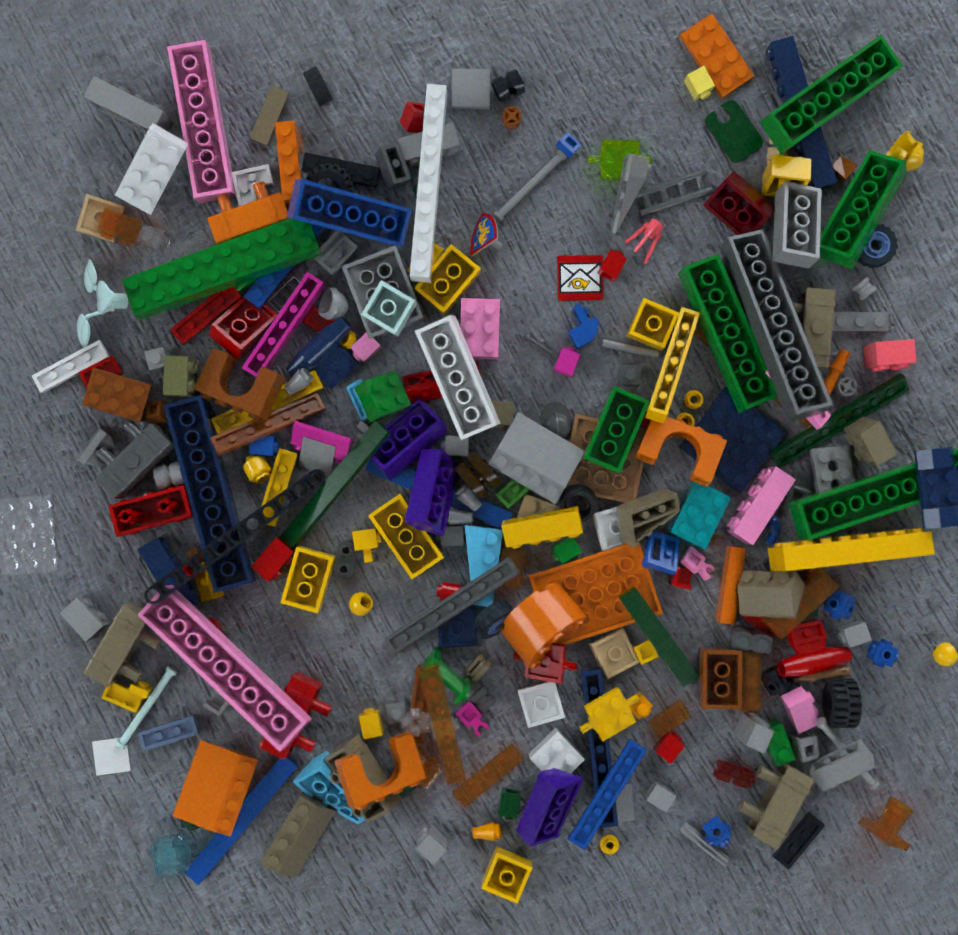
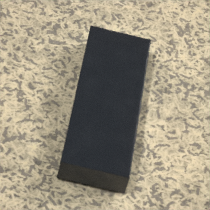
(798, 840)

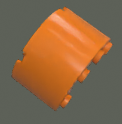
(540, 622)

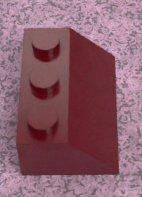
(739, 205)

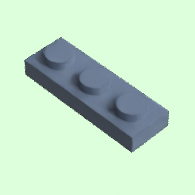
(168, 732)

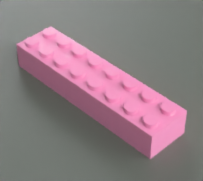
(201, 121)

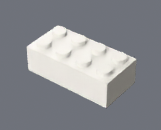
(151, 168)

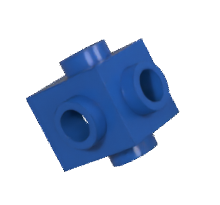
(839, 605)
(882, 653)
(712, 827)

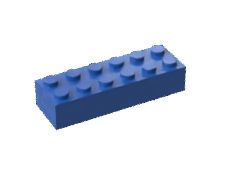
(348, 212)

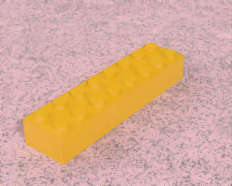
(850, 549)

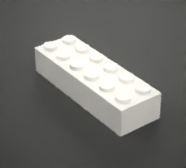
(457, 377)

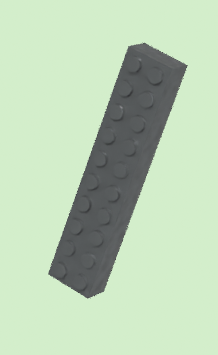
(776, 326)

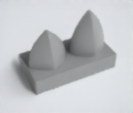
(98, 439)

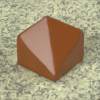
(843, 168)
(155, 412)

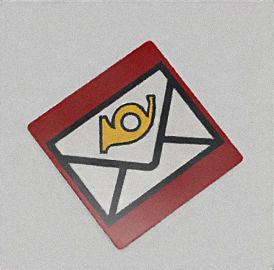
(579, 277)

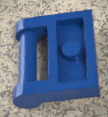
(667, 553)

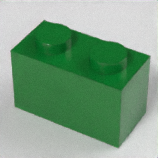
(779, 746)

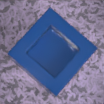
(568, 144)

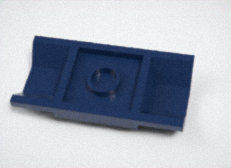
(937, 487)

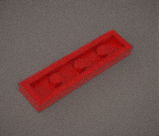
(205, 314)

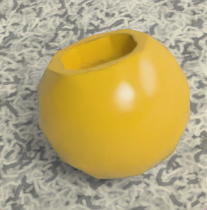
(360, 603)
(945, 654)

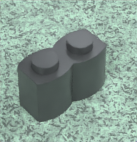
(757, 639)

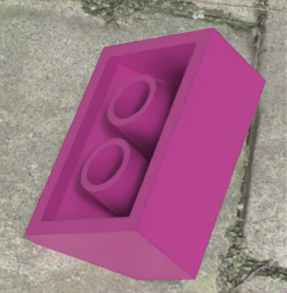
(342, 444)

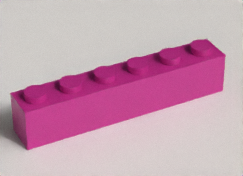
(285, 324)

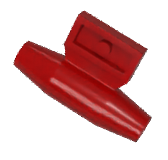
(811, 655)

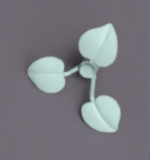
(105, 299)

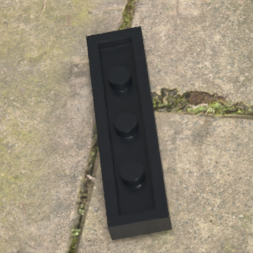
(359, 173)

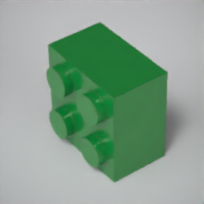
(382, 396)

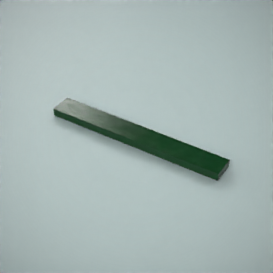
(839, 420)
(335, 484)

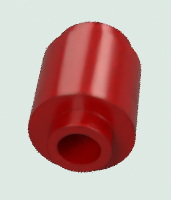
(447, 589)

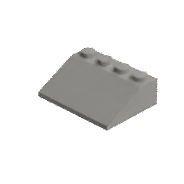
(366, 275)
(536, 457)

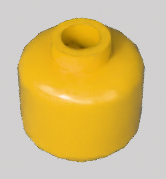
(257, 468)

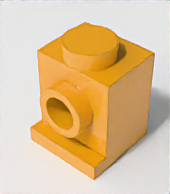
(641, 708)

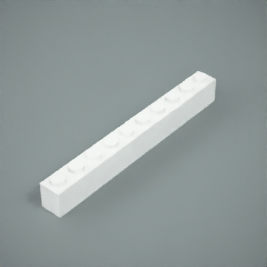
(428, 183)

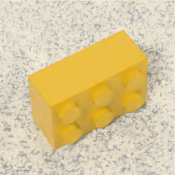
(449, 280)
(308, 579)

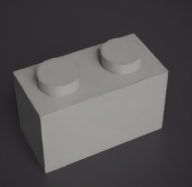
(84, 618)
(431, 843)

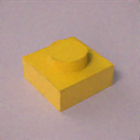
(645, 651)
(141, 689)

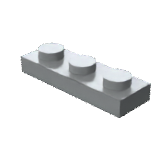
(860, 322)

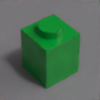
(565, 550)

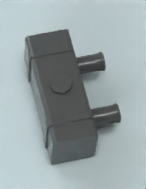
(136, 460)

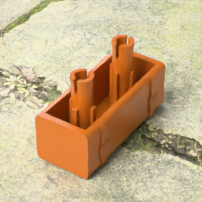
(247, 217)

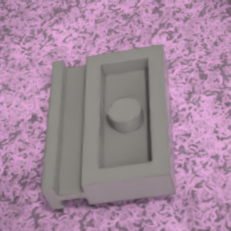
(336, 252)

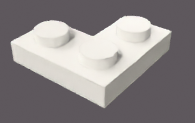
(244, 181)

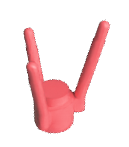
(652, 230)

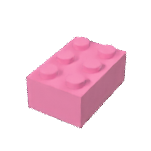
(481, 326)

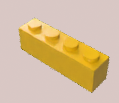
(542, 527)

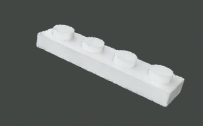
(70, 366)

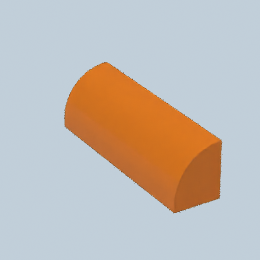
(728, 594)

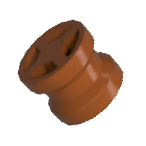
(511, 113)

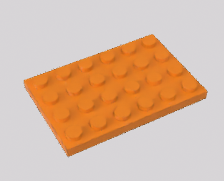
(596, 586)

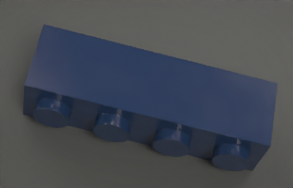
(162, 561)

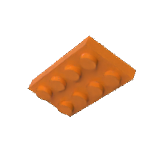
(716, 52)

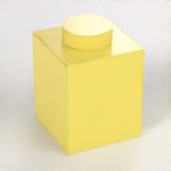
(699, 83)

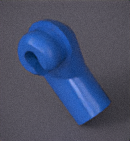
(775, 530)

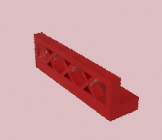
(424, 389)

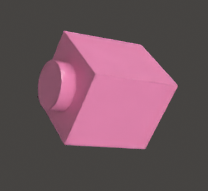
(365, 348)

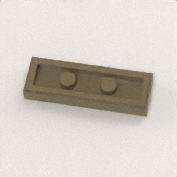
(269, 114)

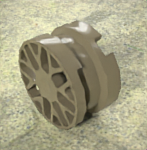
(478, 669)

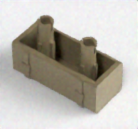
(816, 319)
(119, 645)
(372, 771)
(778, 805)

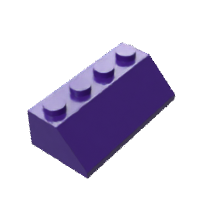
(409, 432)
(432, 492)
(548, 806)

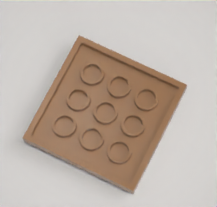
(605, 483)

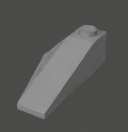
(631, 180)

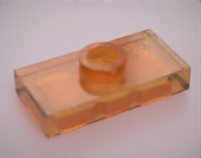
(669, 718)

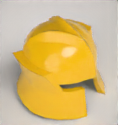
(909, 150)

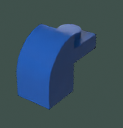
(586, 330)

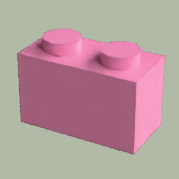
(800, 709)

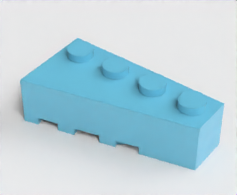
(483, 554)

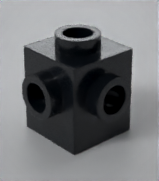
(775, 682)

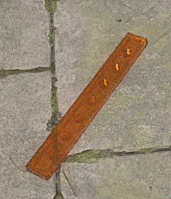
(442, 723)

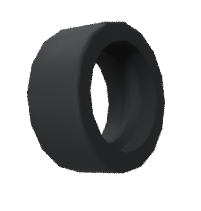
(318, 86)
(580, 490)

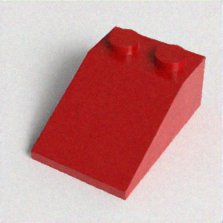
(241, 327)

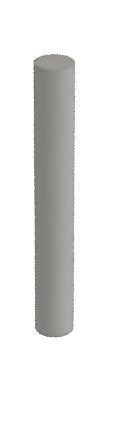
(630, 348)

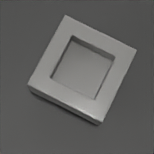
(395, 712)

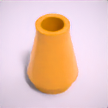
(488, 831)

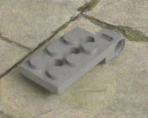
(823, 476)

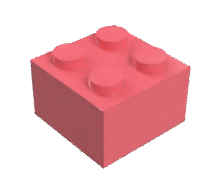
(887, 354)

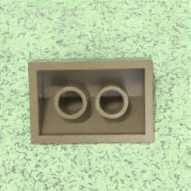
(770, 593)

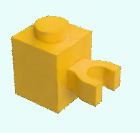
(366, 540)

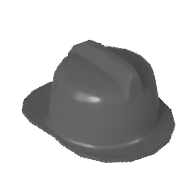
(557, 419)

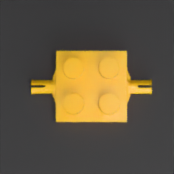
(609, 714)

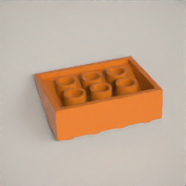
(215, 787)

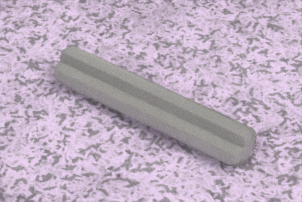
(699, 839)

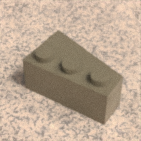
(645, 514)

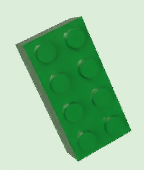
(615, 429)

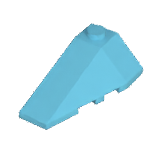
(316, 781)

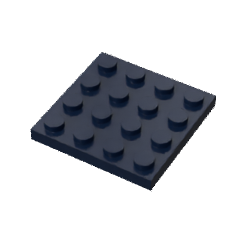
(748, 438)

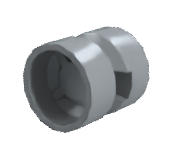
(167, 476)

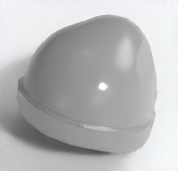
(332, 304)

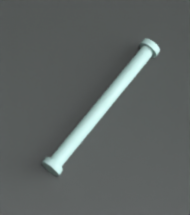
(121, 743)

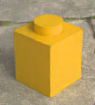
(371, 723)

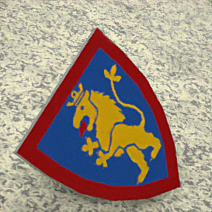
(484, 234)

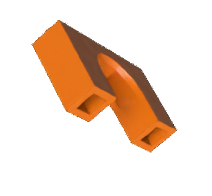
(288, 146)
(707, 446)
(406, 772)

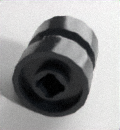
(507, 86)

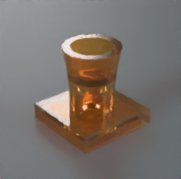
(890, 823)

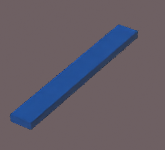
(487, 512)
(250, 808)

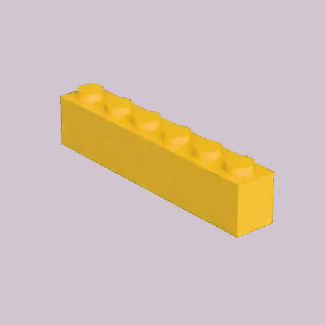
(672, 365)

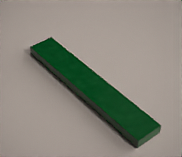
(658, 636)

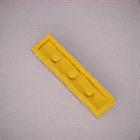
(279, 480)

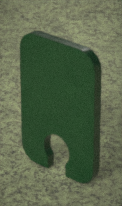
(737, 136)

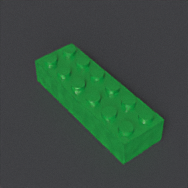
(861, 208)

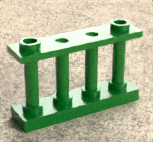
(450, 678)

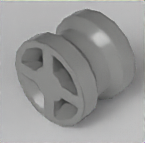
(864, 288)
(849, 386)

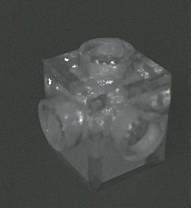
(423, 721)

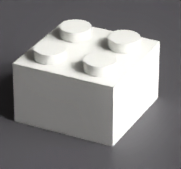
(557, 753)

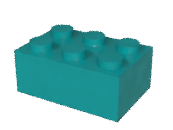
(699, 514)

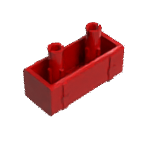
(150, 511)
(304, 693)

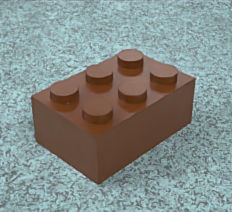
(117, 395)
(720, 678)

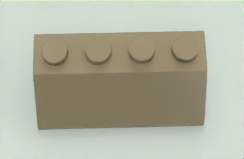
(298, 836)

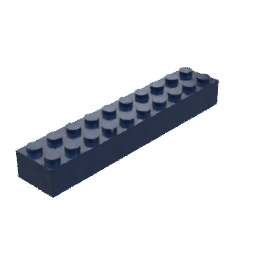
(208, 490)

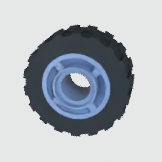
(887, 248)
(492, 618)

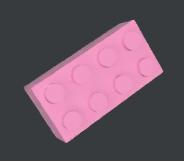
(759, 505)

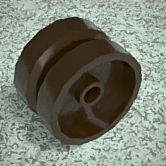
(478, 474)

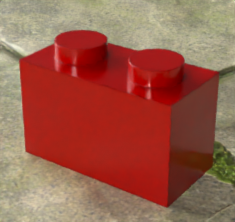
(274, 559)

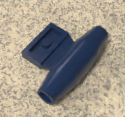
(325, 354)

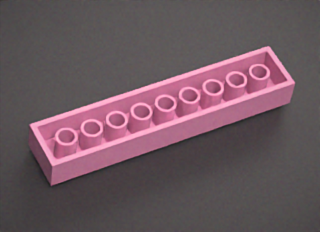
(226, 668)

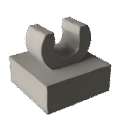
(363, 427)

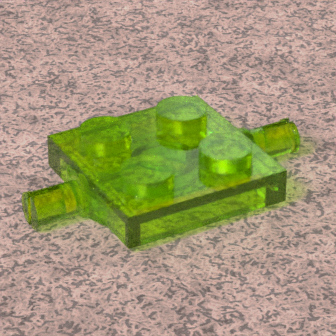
(612, 157)

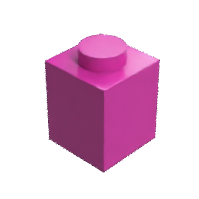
(566, 361)

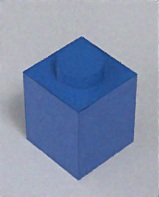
(265, 446)

